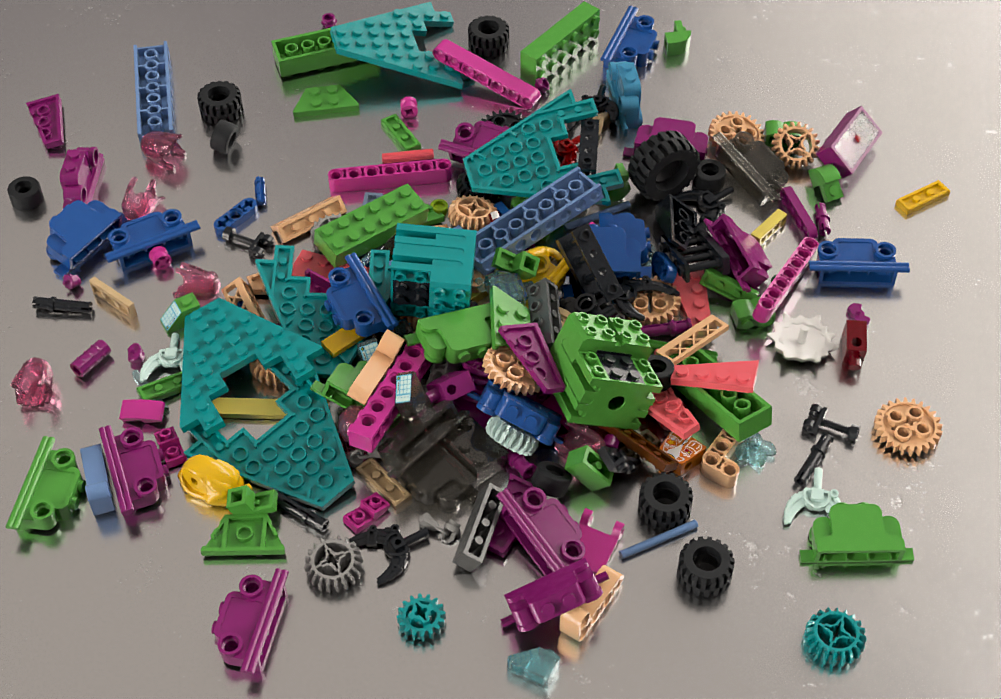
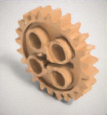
(731, 124)
(662, 305)
(508, 371)
(908, 427)

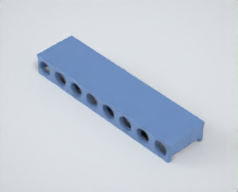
(153, 89)
(536, 217)

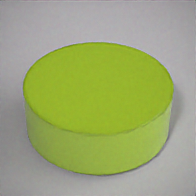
(440, 206)

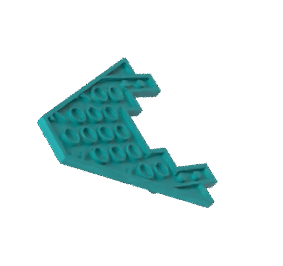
(390, 42)
(524, 156)
(305, 311)
(223, 340)
(296, 455)

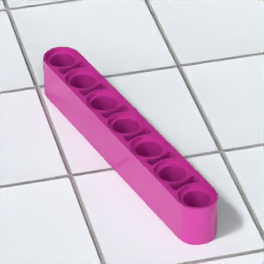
(486, 74)
(389, 175)
(785, 280)

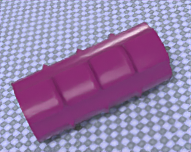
(90, 358)

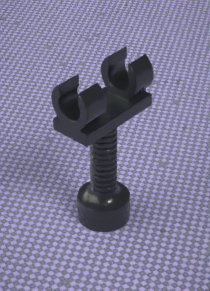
(255, 250)
(819, 413)

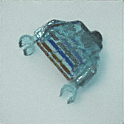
(507, 282)

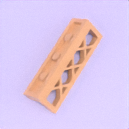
(304, 220)
(247, 296)
(698, 335)

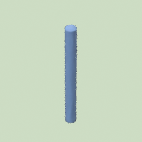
(595, 216)
(658, 539)

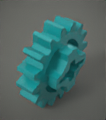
(415, 623)

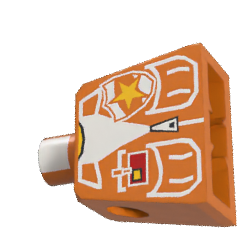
(686, 452)

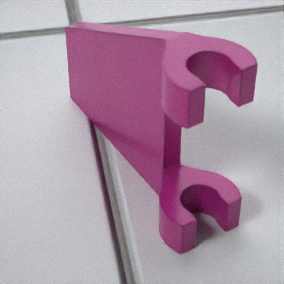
(598, 544)

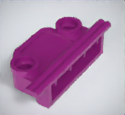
(687, 128)
(470, 138)
(80, 174)
(746, 255)
(134, 468)
(543, 528)
(553, 595)
(250, 620)

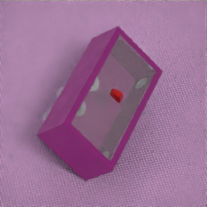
(850, 142)

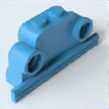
(626, 93)

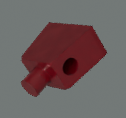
(854, 343)

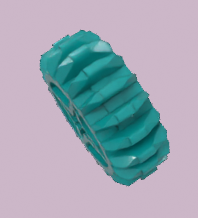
(846, 645)

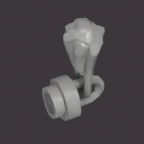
(356, 457)
(426, 520)

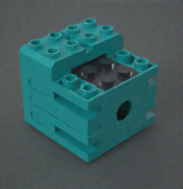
(431, 270)

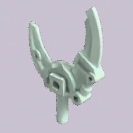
(165, 357)
(811, 498)

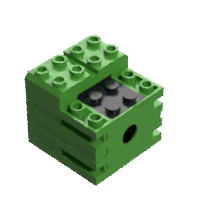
(604, 371)

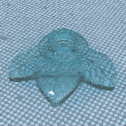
(755, 452)

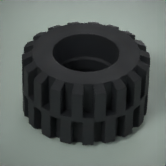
(488, 36)
(220, 102)
(667, 487)
(705, 552)

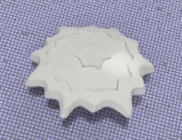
(802, 338)

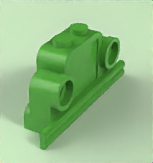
(454, 335)
(340, 383)
(49, 489)
(856, 535)

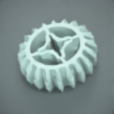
(511, 436)

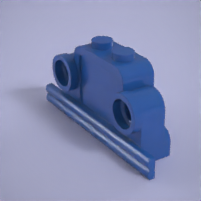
(632, 40)
(634, 229)
(79, 232)
(139, 236)
(621, 253)
(857, 262)
(357, 300)
(520, 411)

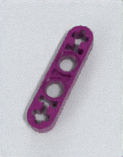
(798, 213)

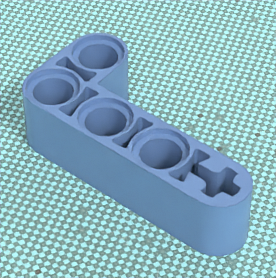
(97, 480)

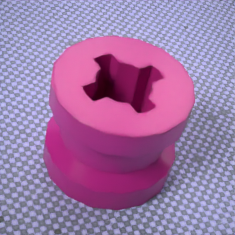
(409, 107)
(160, 257)

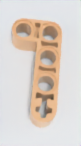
(376, 367)
(719, 457)
(580, 619)

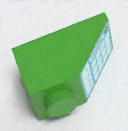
(175, 315)

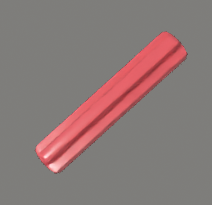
(405, 156)

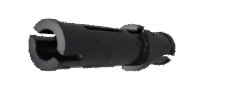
(62, 305)
(817, 453)
(307, 515)

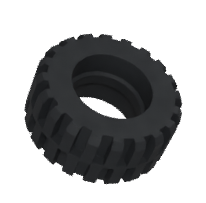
(663, 165)

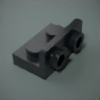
(618, 461)

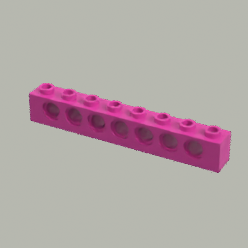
(380, 408)

